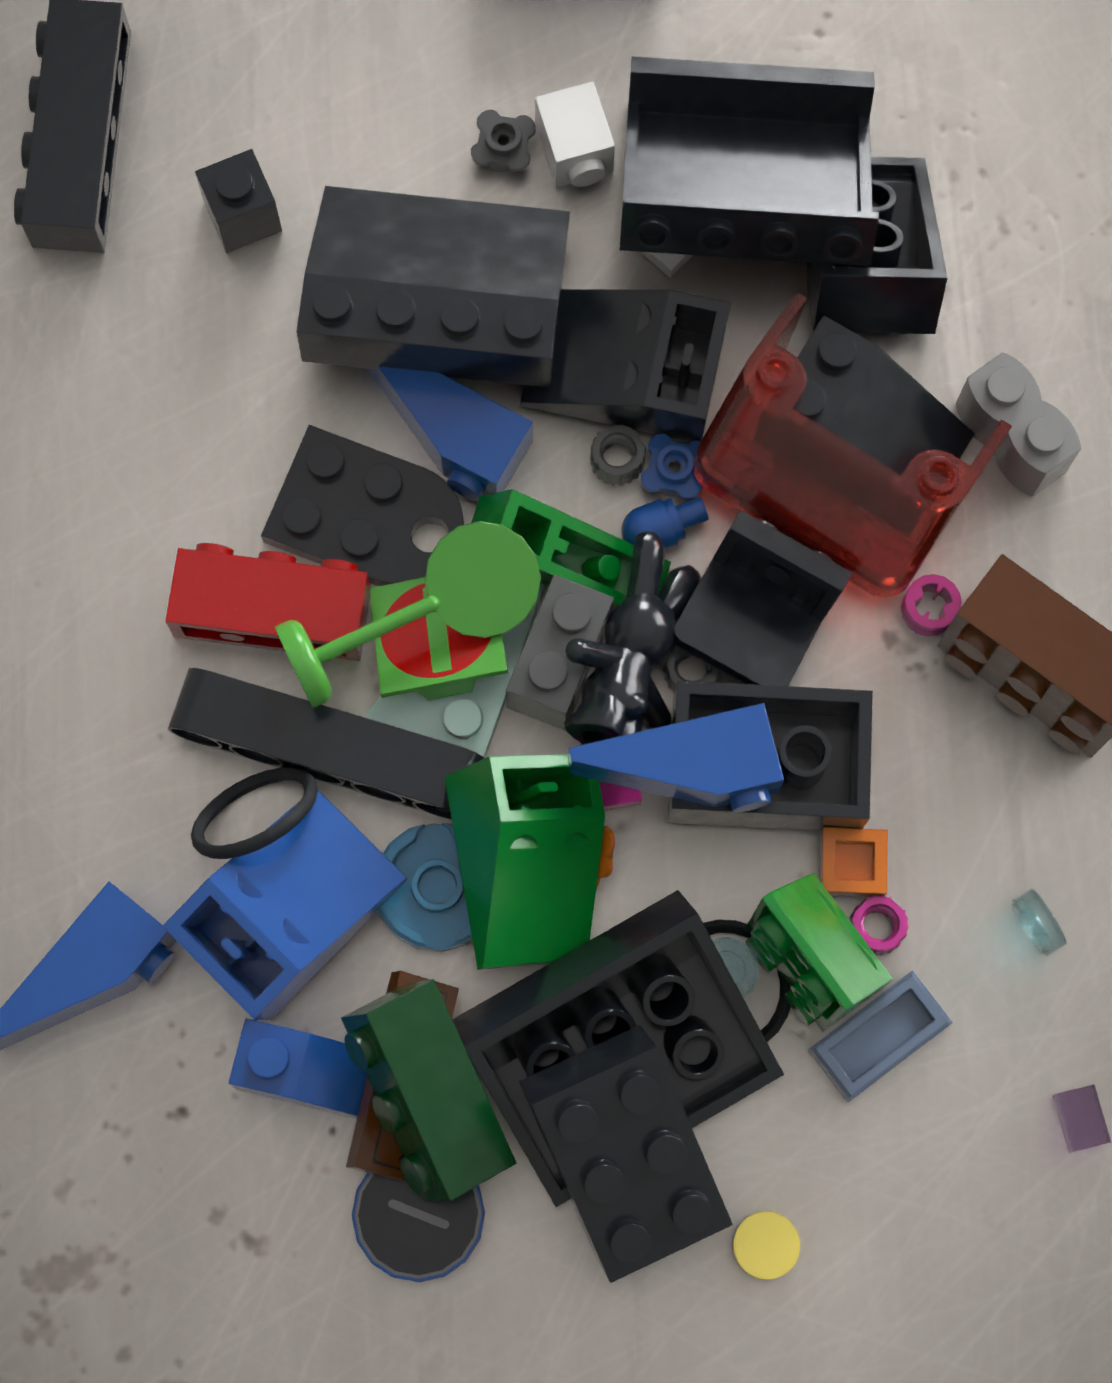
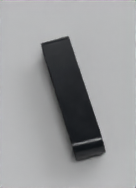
(321, 740)

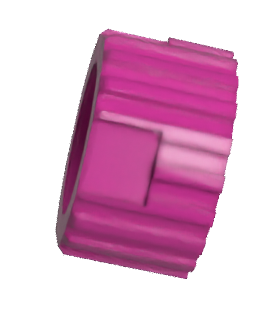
(888, 908)

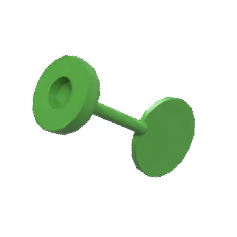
(476, 581)

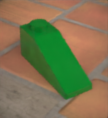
(564, 543)

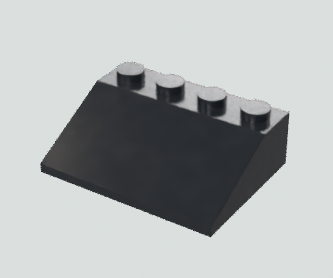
(433, 286)
(642, 972)

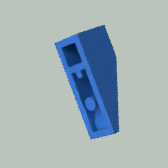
(461, 430)
(697, 761)
(93, 962)
(297, 1069)

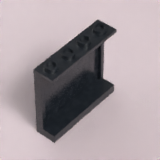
(748, 162)

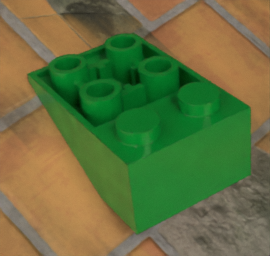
(526, 856)
(816, 951)

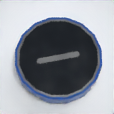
(415, 1236)

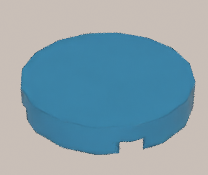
(431, 903)

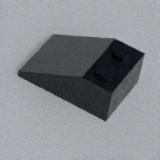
(907, 268)
(873, 400)

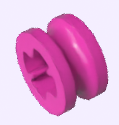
(939, 586)

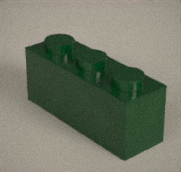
(427, 1091)

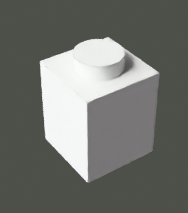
(575, 135)

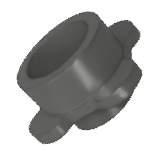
(503, 157)

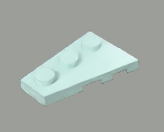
(463, 718)

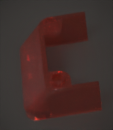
(822, 488)

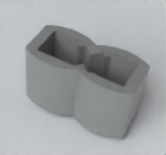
(1041, 436)

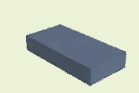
(880, 1036)

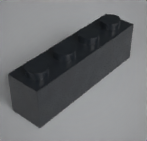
(74, 125)

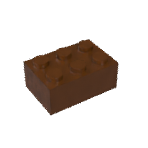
(1037, 655)

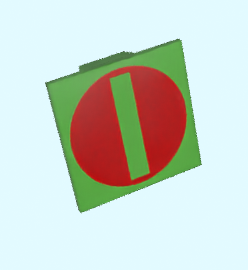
(427, 652)

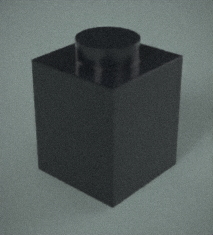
(239, 200)

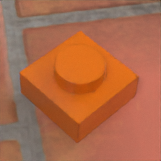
(854, 861)

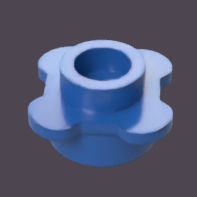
(663, 480)

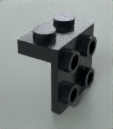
(759, 603)

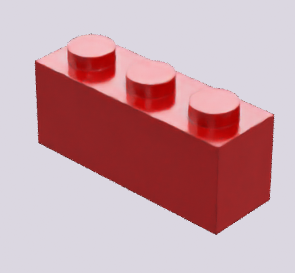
(244, 598)

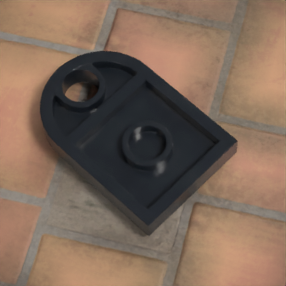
(359, 508)

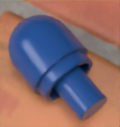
(664, 519)

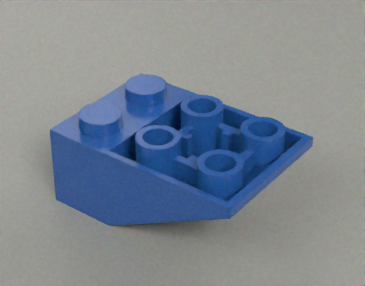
(285, 909)

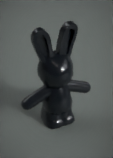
(636, 640)

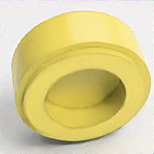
(766, 1245)

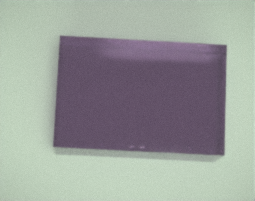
(1081, 1118)

